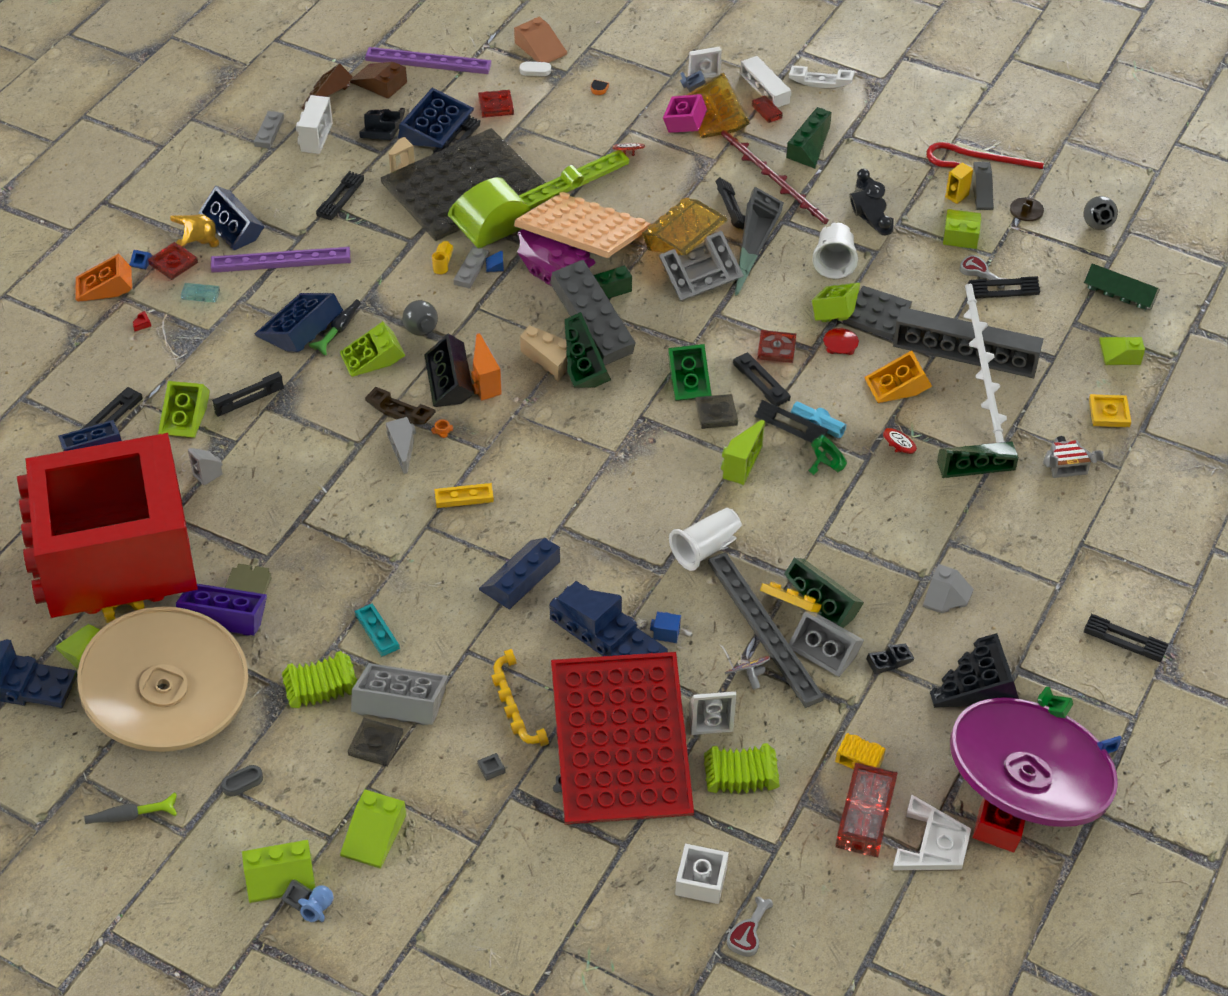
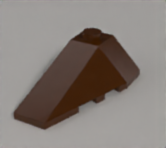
(331, 82)

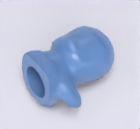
(319, 900)

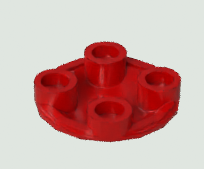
(840, 341)

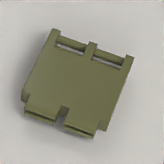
(249, 580)

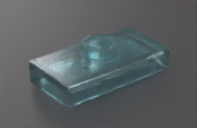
(200, 292)

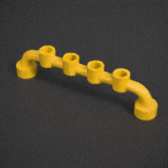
(511, 709)

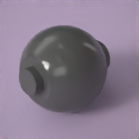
(1100, 212)
(420, 317)

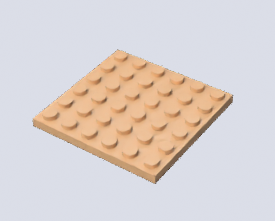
(583, 224)

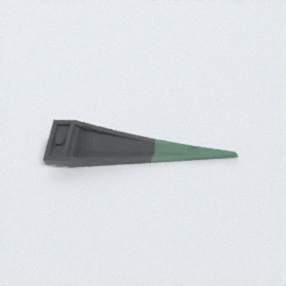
(760, 219)

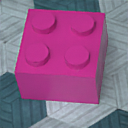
(684, 113)

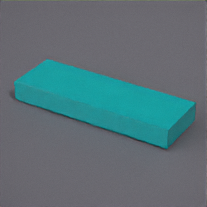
(377, 630)

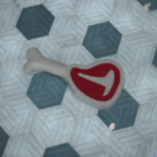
(975, 266)
(743, 936)

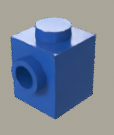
(666, 627)

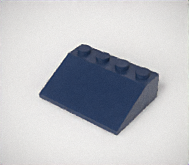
(434, 119)
(300, 321)

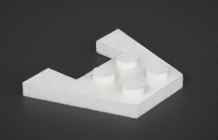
(942, 843)

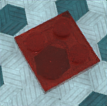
(496, 103)
(173, 260)

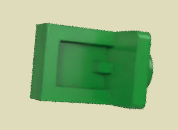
(1058, 705)

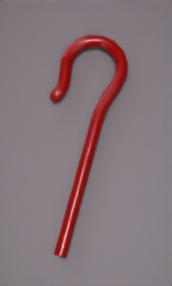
(951, 164)

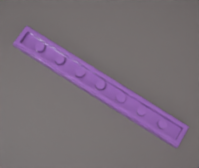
(428, 60)
(280, 259)

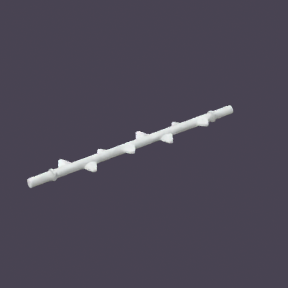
(985, 357)

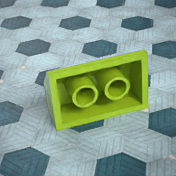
(273, 868)

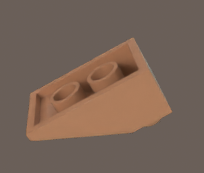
(539, 40)

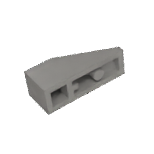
(401, 437)

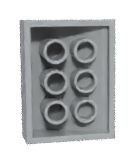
(398, 694)

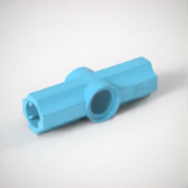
(820, 417)

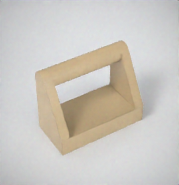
(406, 153)

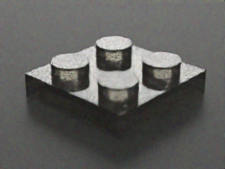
(716, 411)
(375, 741)

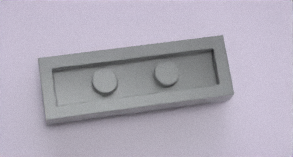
(269, 129)
(471, 267)

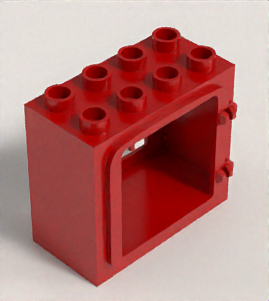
(110, 562)

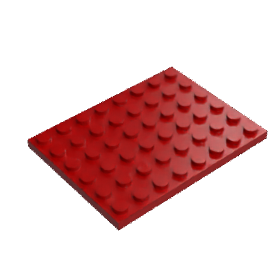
(621, 738)

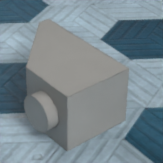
(204, 465)

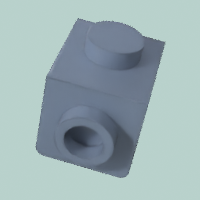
(693, 81)

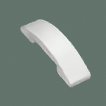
(821, 80)

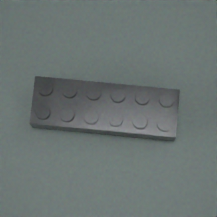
(583, 294)

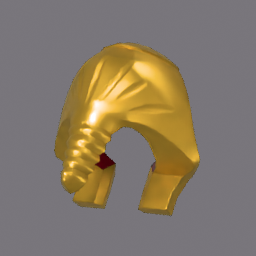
(197, 228)

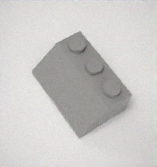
(825, 643)

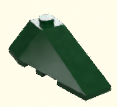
(583, 358)

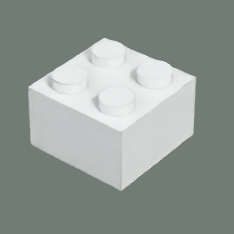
(701, 873)

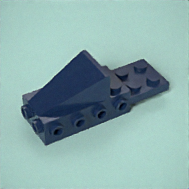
(600, 623)
(27, 681)

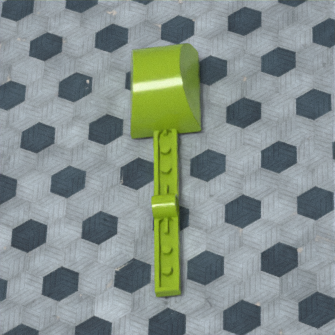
(492, 206)

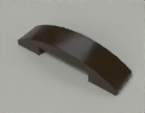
(396, 409)

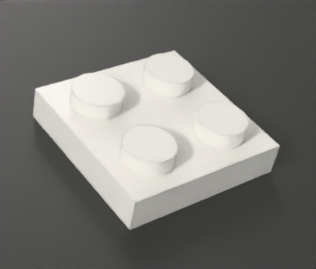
(705, 60)

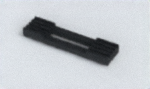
(469, 126)
(351, 181)
(727, 193)
(1028, 285)
(777, 394)
(127, 397)
(225, 402)
(768, 412)
(1153, 647)

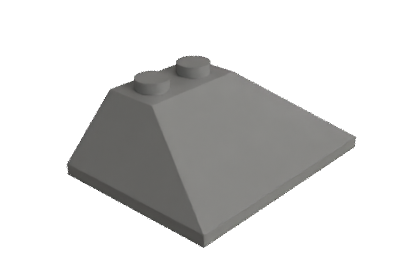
(702, 268)

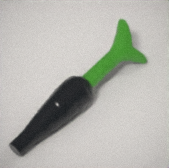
(337, 326)

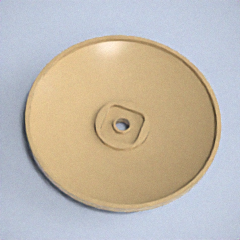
(157, 647)

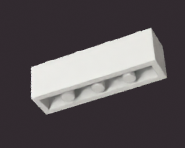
(765, 81)

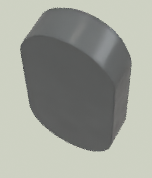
(242, 780)

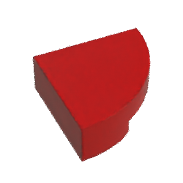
(141, 322)

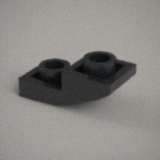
(891, 659)

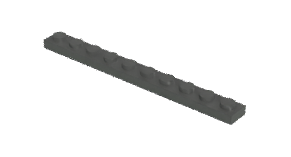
(766, 630)

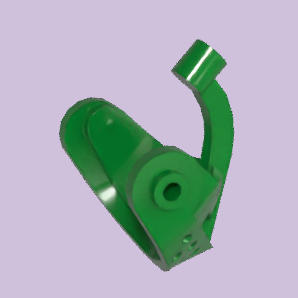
(838, 462)

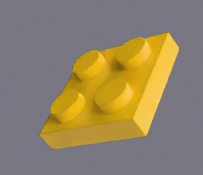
(1110, 410)

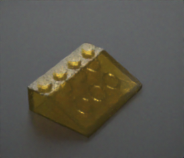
(722, 106)
(683, 227)

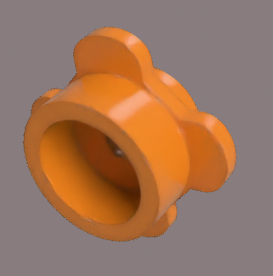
(442, 428)

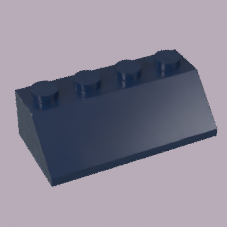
(231, 218)
(522, 572)

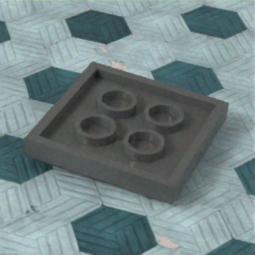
(877, 312)

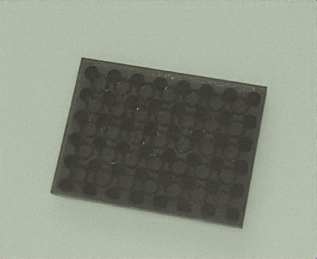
(439, 180)

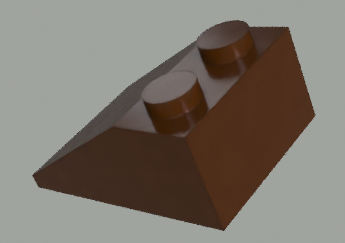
(381, 78)

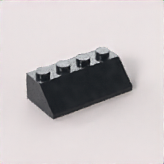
(448, 372)

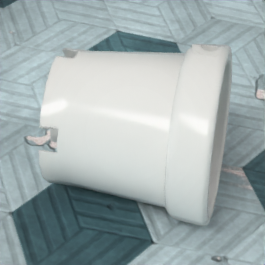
(835, 253)

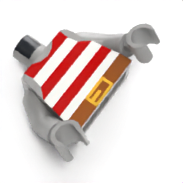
(1070, 458)

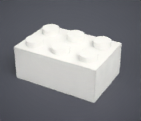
(314, 124)

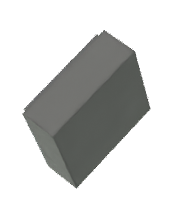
(491, 766)
(295, 892)

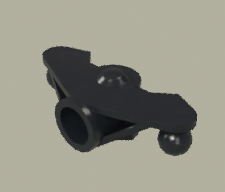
(869, 204)

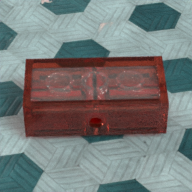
(866, 810)

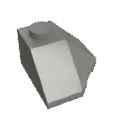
(947, 590)

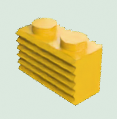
(959, 183)
(856, 750)

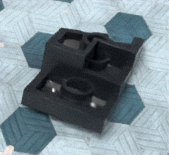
(381, 124)

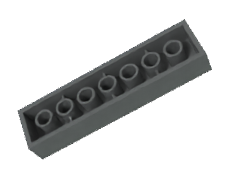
(950, 340)

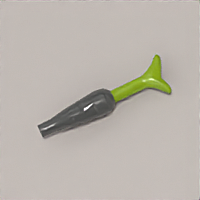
(131, 811)

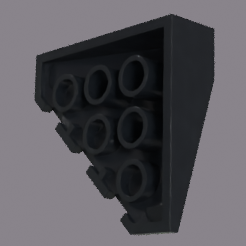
(979, 677)

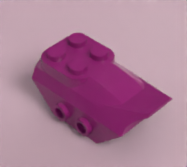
(547, 255)

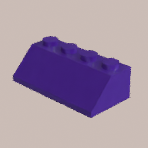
(231, 608)

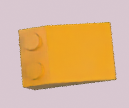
(898, 379)

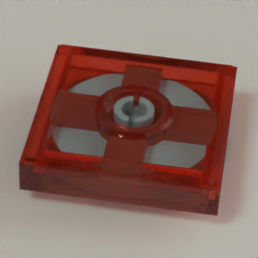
(777, 346)

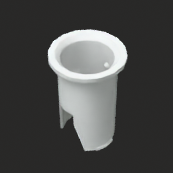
(704, 538)

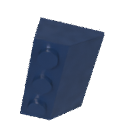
(90, 436)

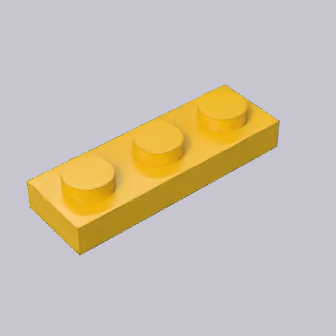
(464, 495)
(791, 596)

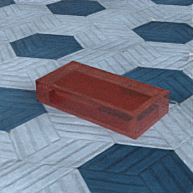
(767, 109)

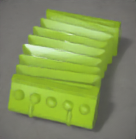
(319, 680)
(741, 769)

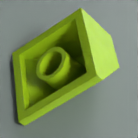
(1122, 350)

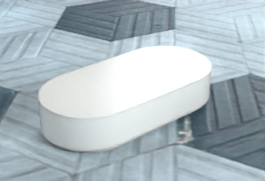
(535, 68)

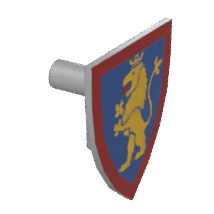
(751, 671)

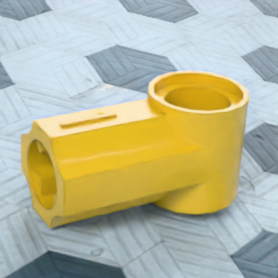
(442, 257)

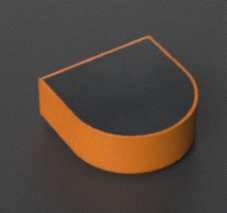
(599, 87)

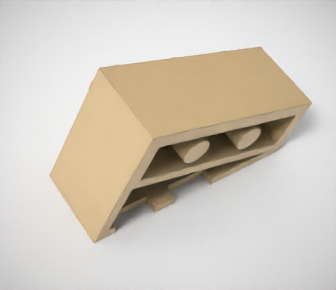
(546, 350)

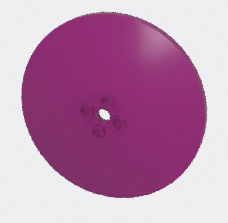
(1008, 738)

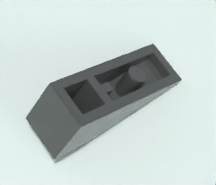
(983, 185)

